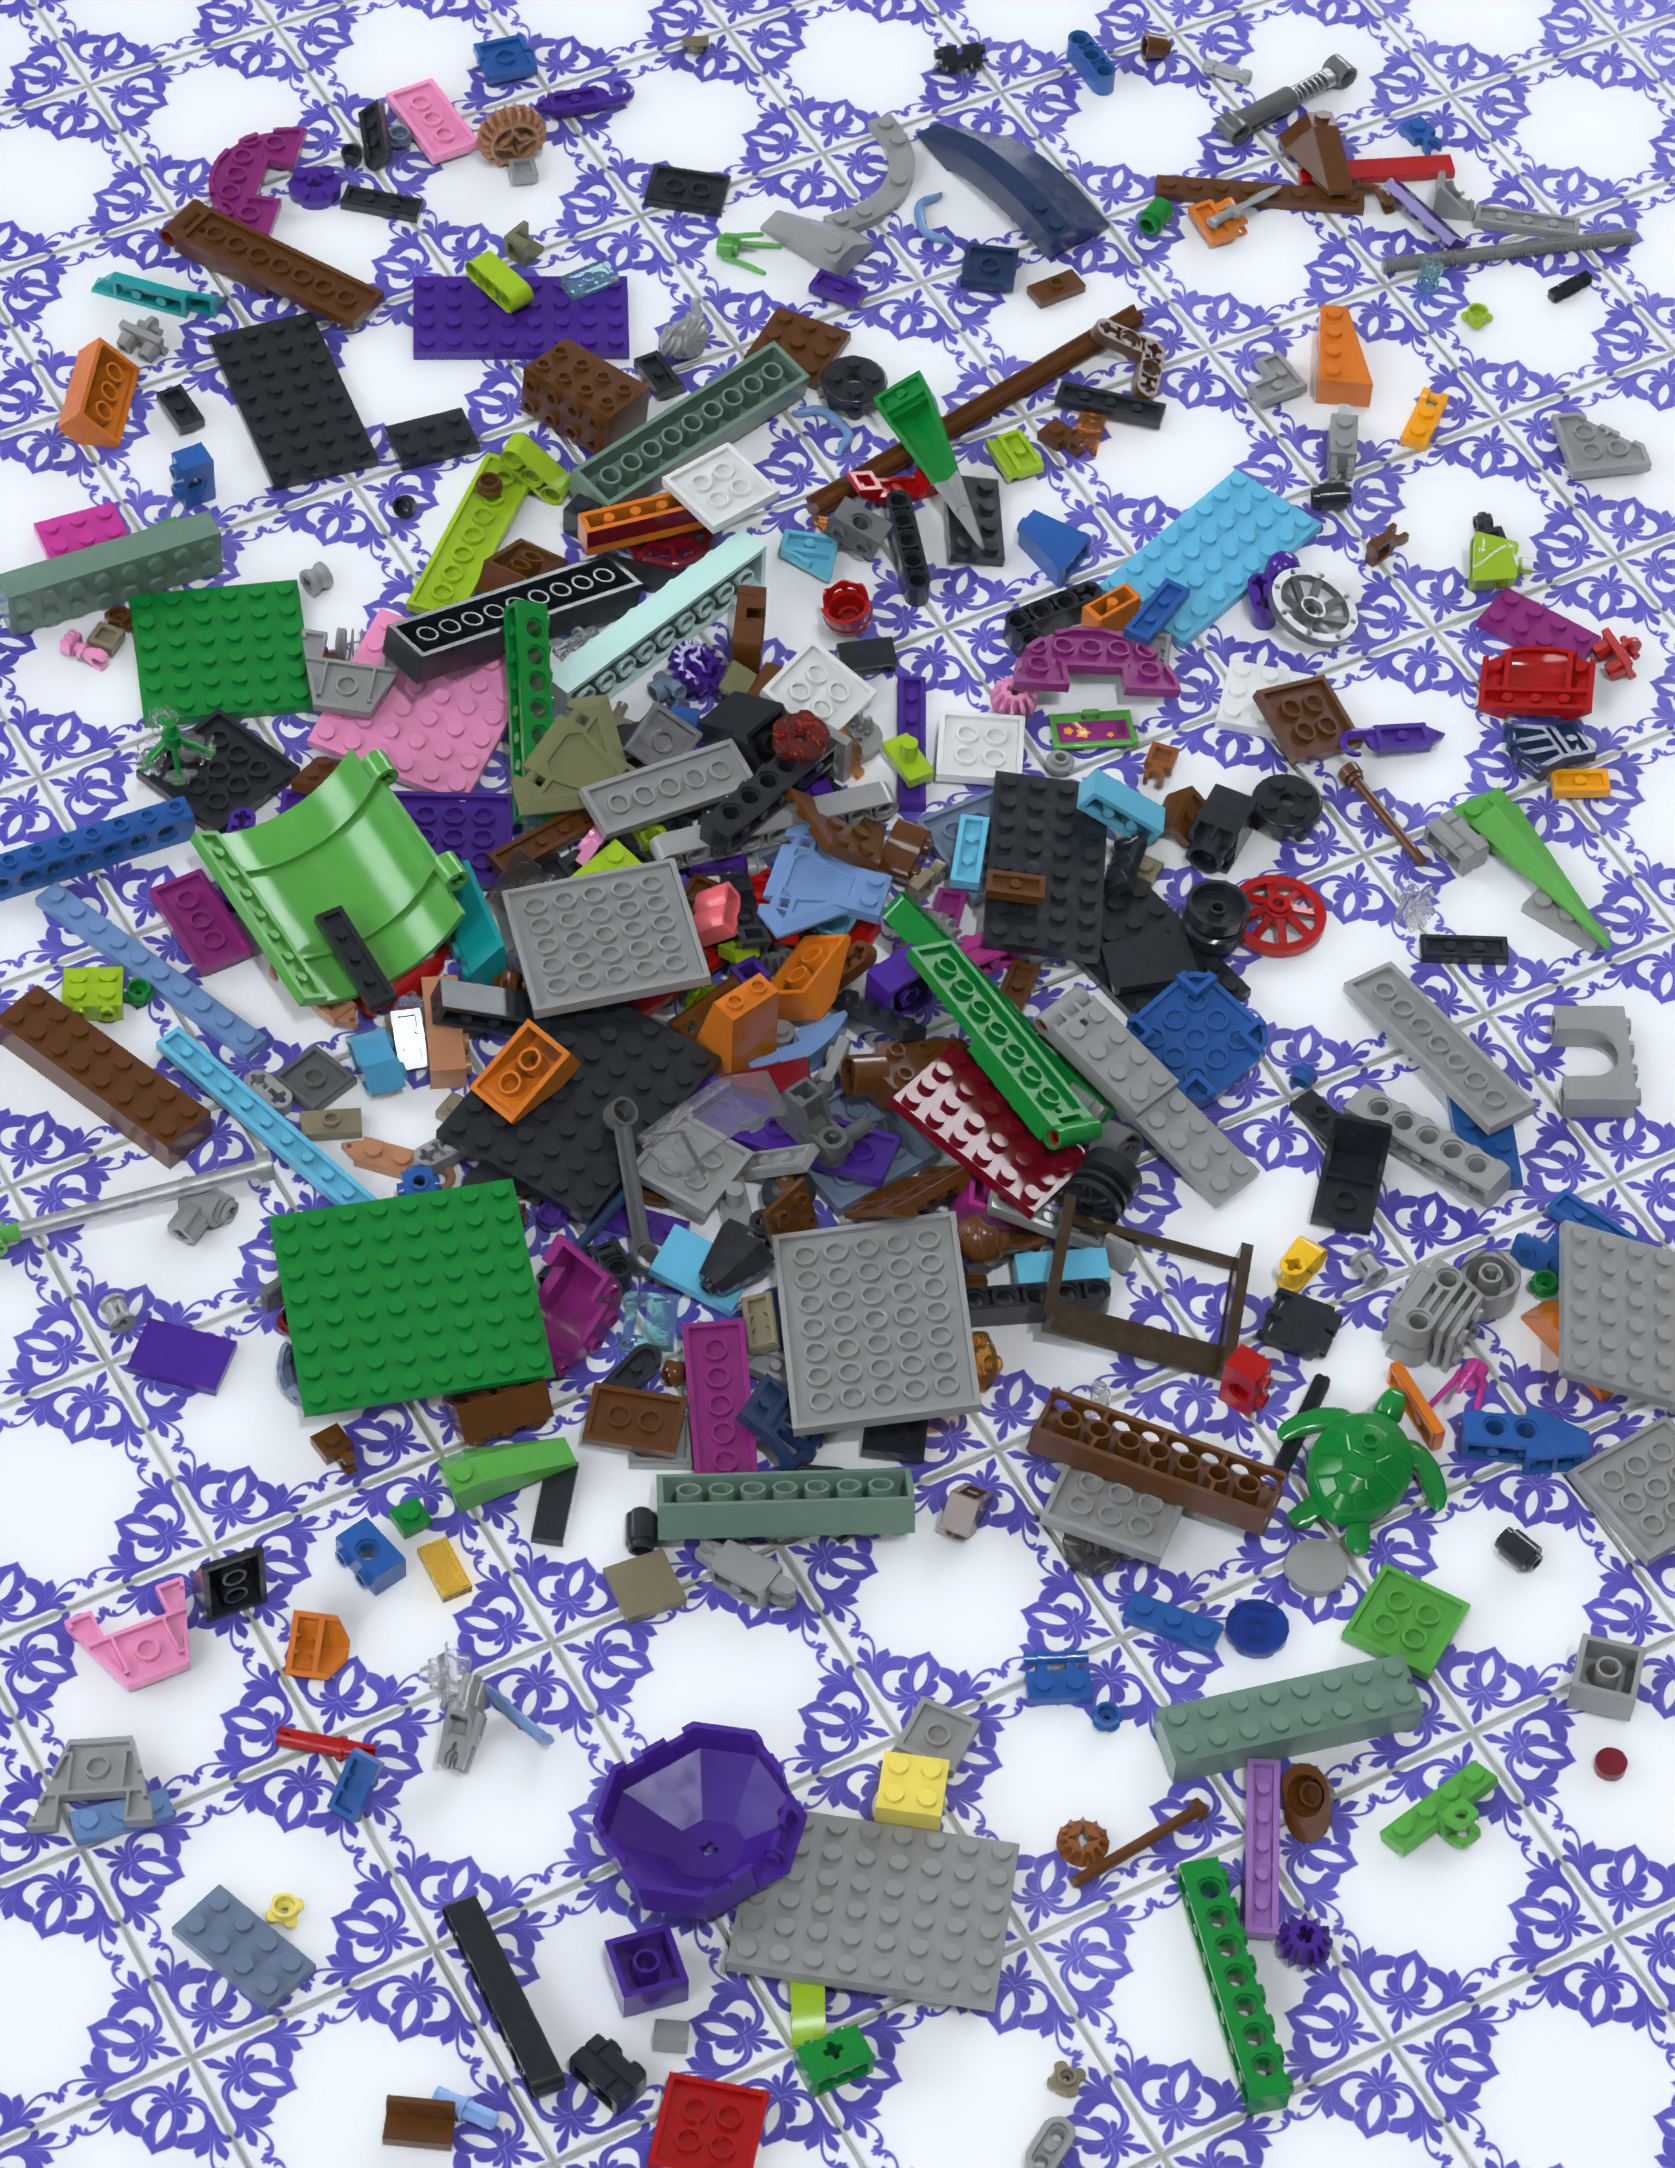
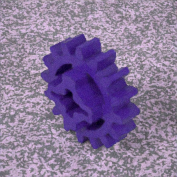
(696, 667)

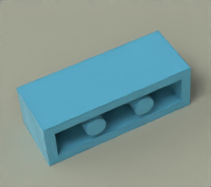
(1120, 806)
(1079, 1264)

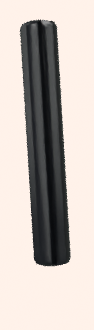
(1313, 1399)

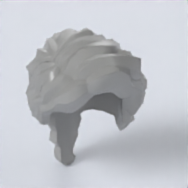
(686, 336)

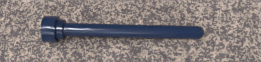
(592, 1230)

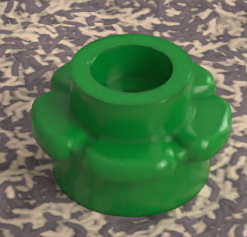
(138, 992)
(1545, 1278)

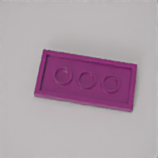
(1528, 623)
(200, 922)

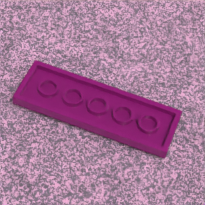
(716, 1393)

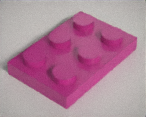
(79, 530)

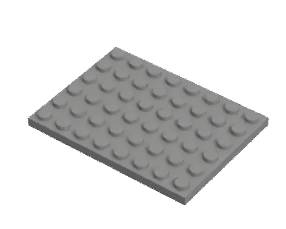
(875, 1324)
(884, 1913)

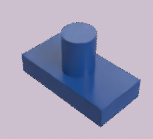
(355, 1785)

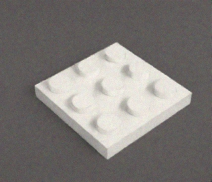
(720, 487)
(819, 684)
(1237, 708)
(978, 745)

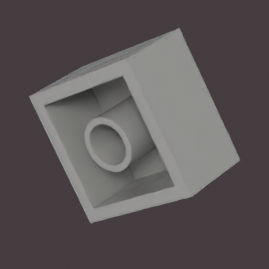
(1606, 1677)

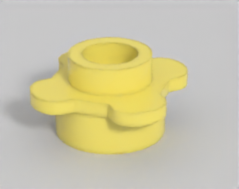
(285, 1901)

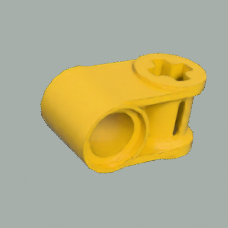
(1300, 1264)

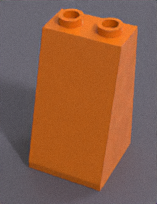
(742, 1025)

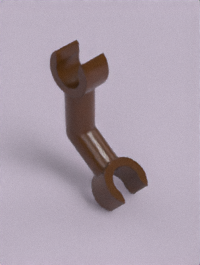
(1377, 190)

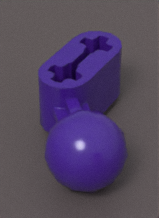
(1259, 585)

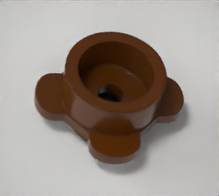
(119, 617)

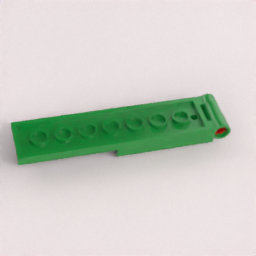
(1005, 1049)

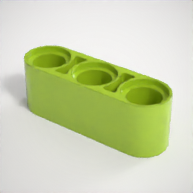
(499, 281)
(536, 468)

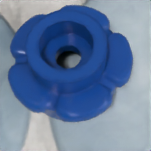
(1303, 1075)
(1109, 1710)

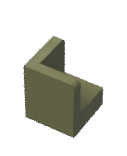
(521, 247)
(736, 678)

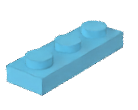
(969, 852)

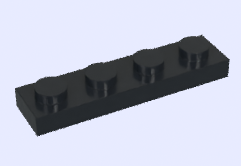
(1111, 404)
(355, 958)
(879, 1017)

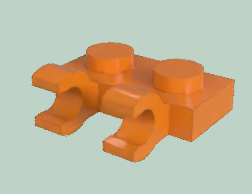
(1225, 231)

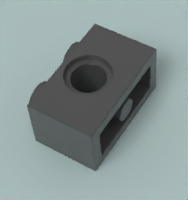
(858, 528)

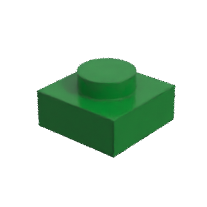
(410, 1518)

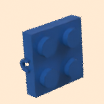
(505, 59)

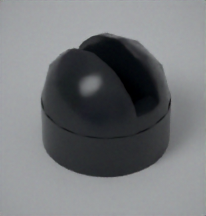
(351, 154)
(400, 505)

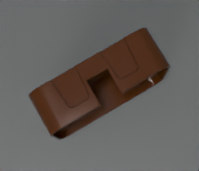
(749, 626)

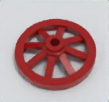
(1279, 911)

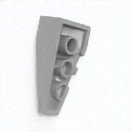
(818, 242)

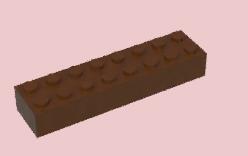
(104, 1077)

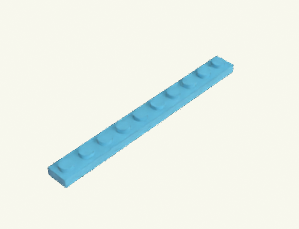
(261, 1119)

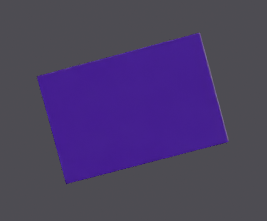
(182, 1357)

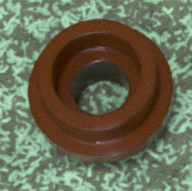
(489, 484)

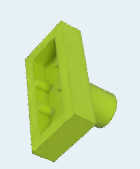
(908, 760)

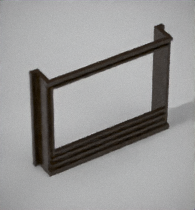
(1136, 1338)

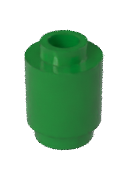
(1155, 216)

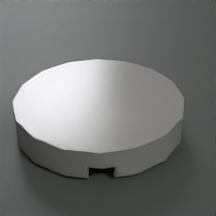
(1316, 1567)

